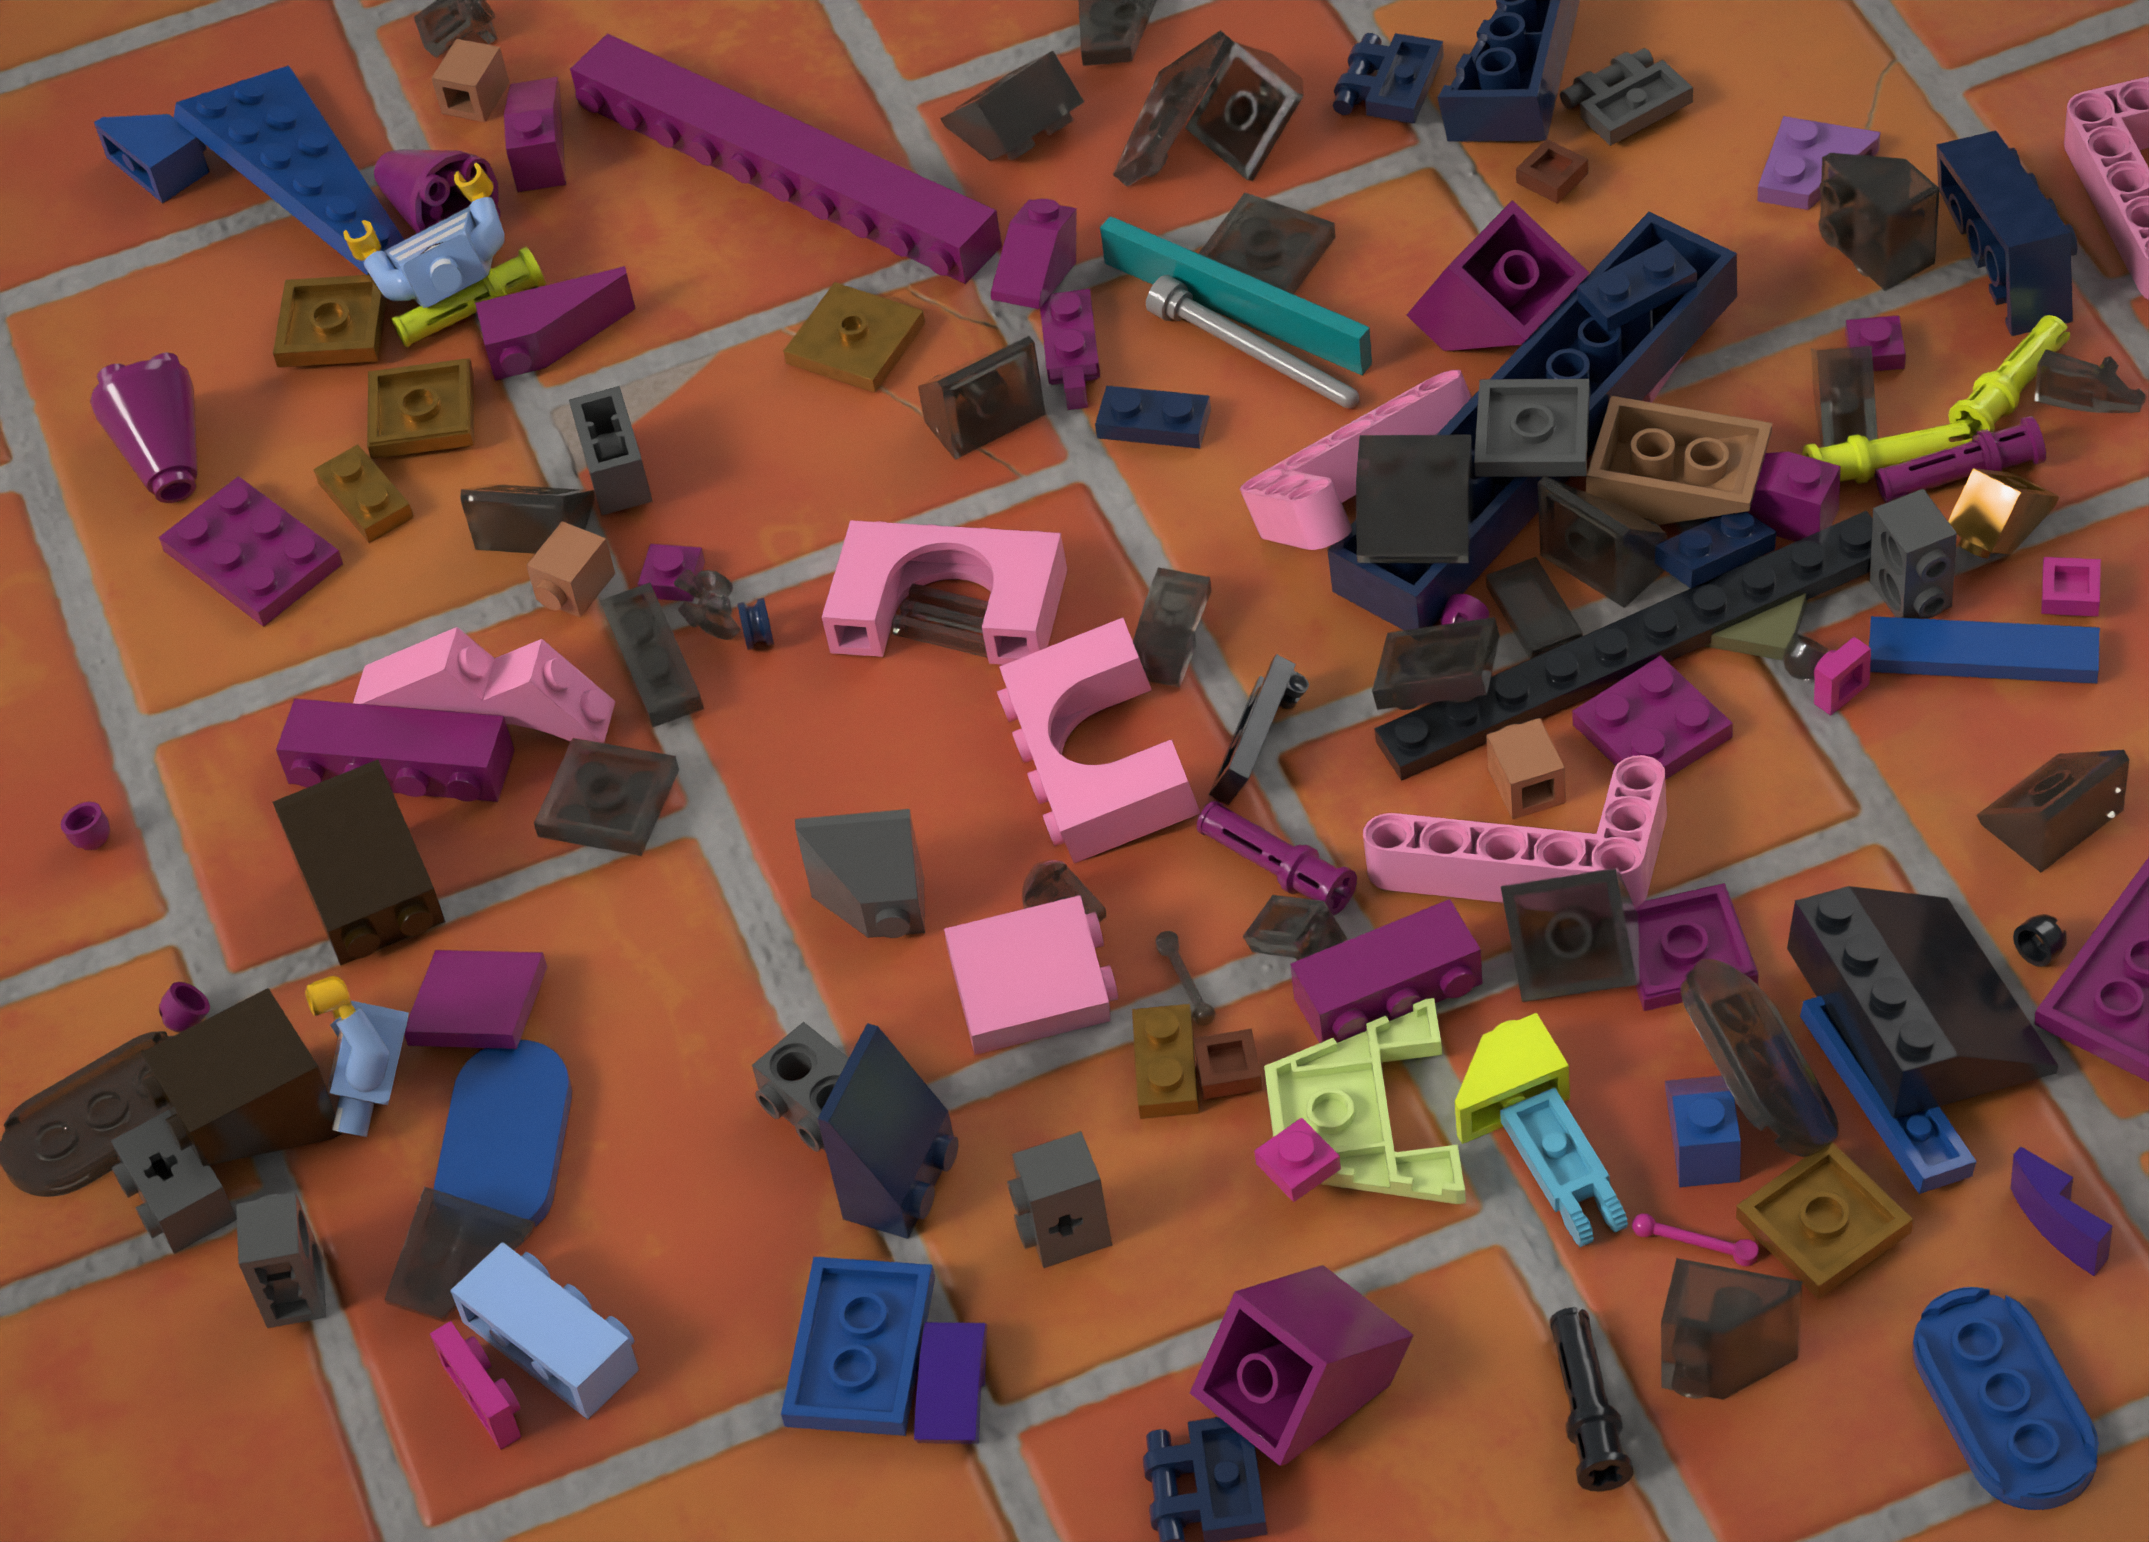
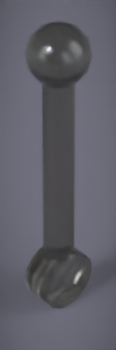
(1168, 945)

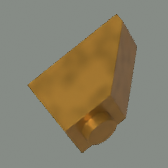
(1998, 512)

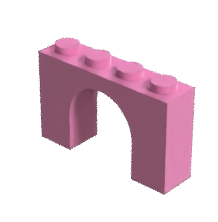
(884, 559)
(1091, 803)

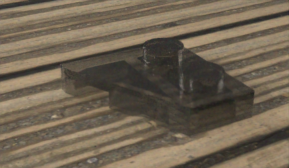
(443, 1246)

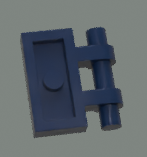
(1402, 78)
(1226, 1483)

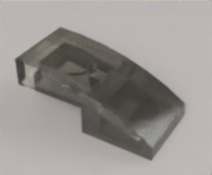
(1168, 624)

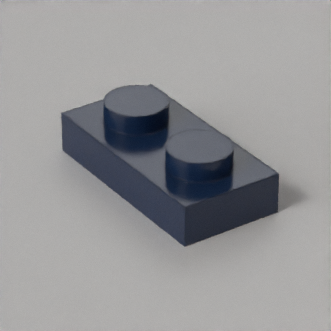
(1637, 286)
(1153, 417)
(1715, 548)

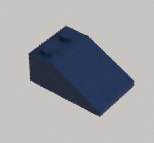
(885, 1138)

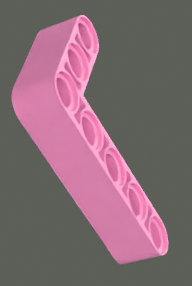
(2103, 144)
(1304, 494)
(1480, 857)

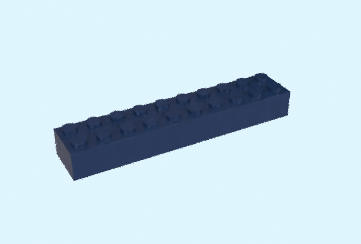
(1563, 347)

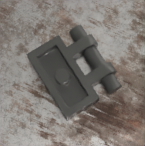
(1627, 95)

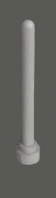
(1171, 300)

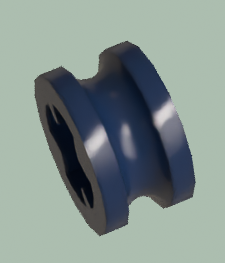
(755, 623)

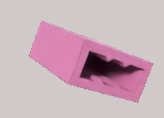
(1030, 974)

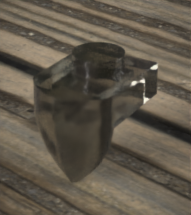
(1054, 881)

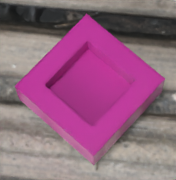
(2071, 586)
(1841, 675)
(1297, 1159)

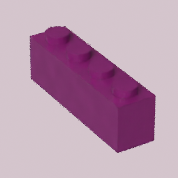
(418, 748)

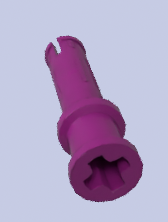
(1985, 451)
(1296, 867)

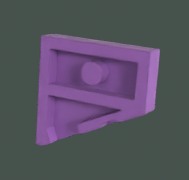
(1796, 156)

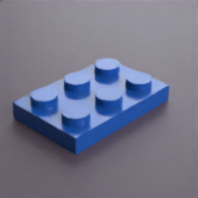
(858, 1346)

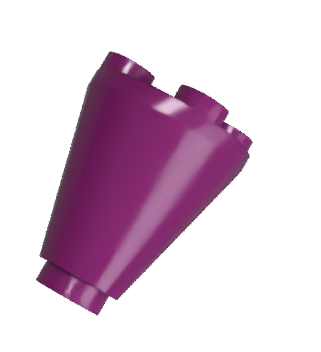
(424, 185)
(151, 422)

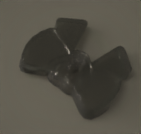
(714, 606)

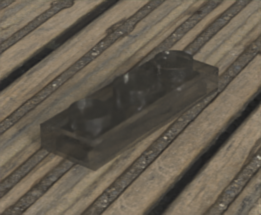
(651, 655)

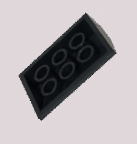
(1914, 997)

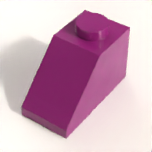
(1036, 253)

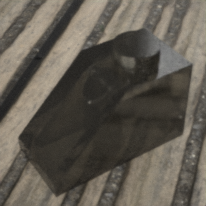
(1844, 393)

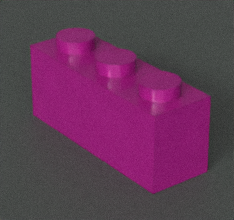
(1387, 972)

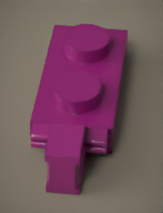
(1070, 344)

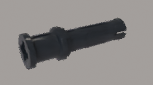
(1592, 1421)

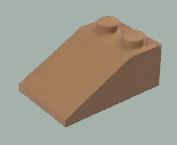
(1676, 461)

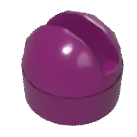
(1463, 608)
(86, 826)
(183, 1007)

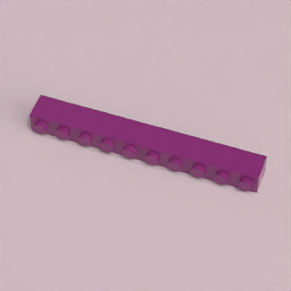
(787, 158)

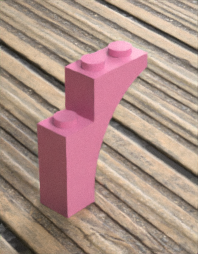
(526, 686)

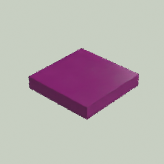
(1679, 933)
(475, 999)

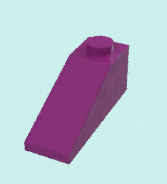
(535, 134)
(547, 322)
(1796, 494)

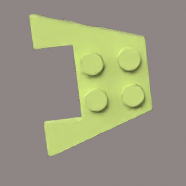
(1345, 1101)

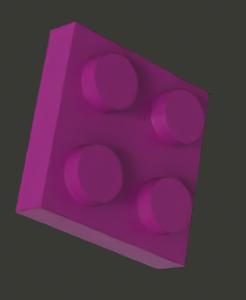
(1653, 716)

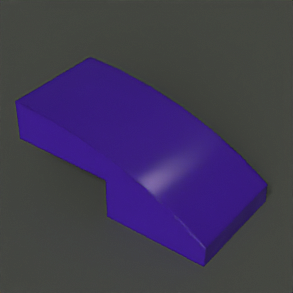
(2046, 1200)
(950, 1383)

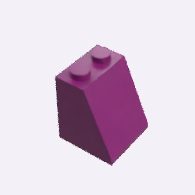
(1498, 286)
(1298, 1360)

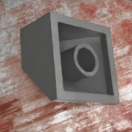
(866, 870)

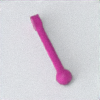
(1744, 1251)

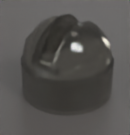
(1802, 656)

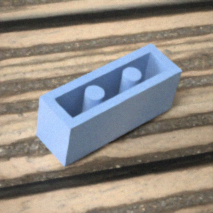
(546, 1329)

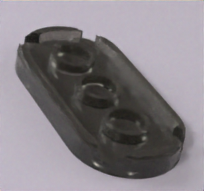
(1758, 1057)
(66, 1131)

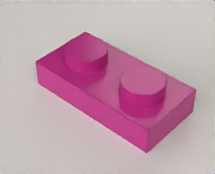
(467, 1367)

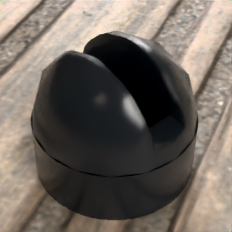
(2029, 945)

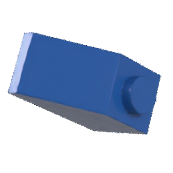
(153, 152)
(1704, 1131)

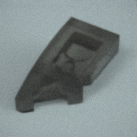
(2084, 385)

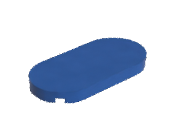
(507, 1130)
(2005, 1399)

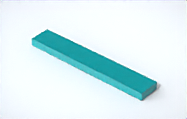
(1239, 296)

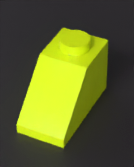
(1506, 1069)

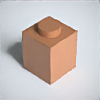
(470, 80)
(570, 569)
(1526, 768)

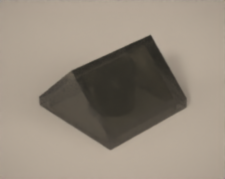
(522, 515)
(2059, 805)
(1572, 934)

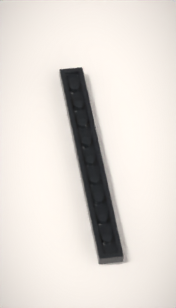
(1624, 646)

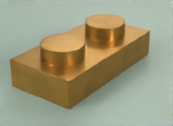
(363, 493)
(1165, 1061)

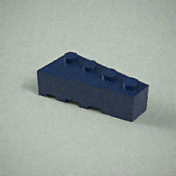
(1511, 74)
(2009, 228)

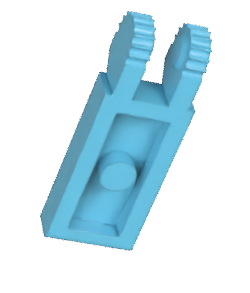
(1562, 1162)

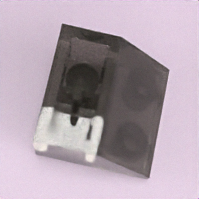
(1879, 215)

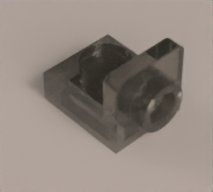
(452, 20)
(1293, 928)

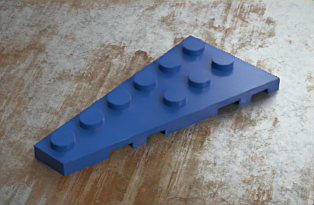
(289, 152)

